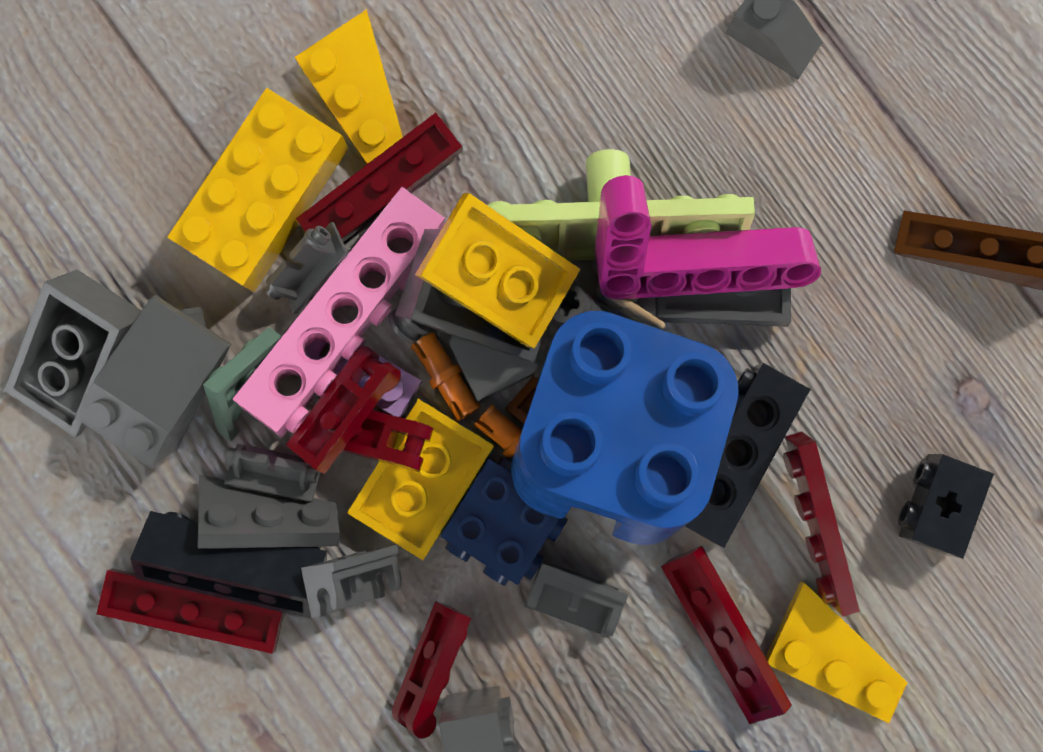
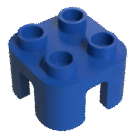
(625, 426)

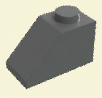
(776, 33)

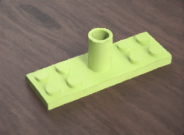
(572, 227)

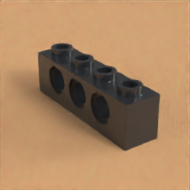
(782, 401)

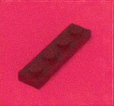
(374, 186)
(817, 509)
(189, 612)
(726, 636)

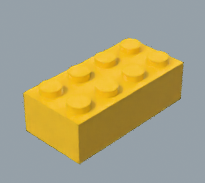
(259, 190)

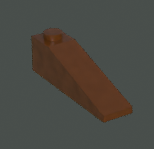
(973, 247)

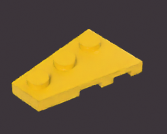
(354, 86)
(832, 657)

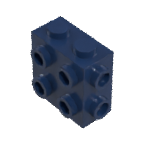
(500, 527)

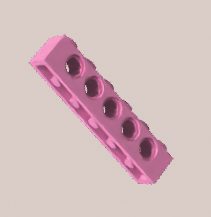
(259, 396)

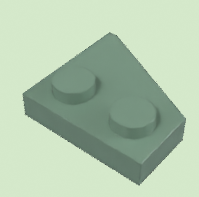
(229, 379)

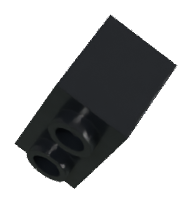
(960, 487)

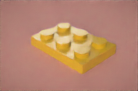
(497, 270)
(417, 505)

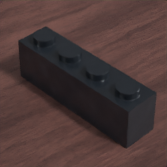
(253, 576)

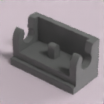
(350, 579)
(576, 599)

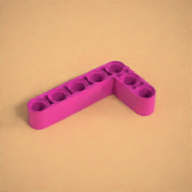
(696, 263)

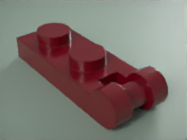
(343, 409)
(379, 435)
(430, 669)

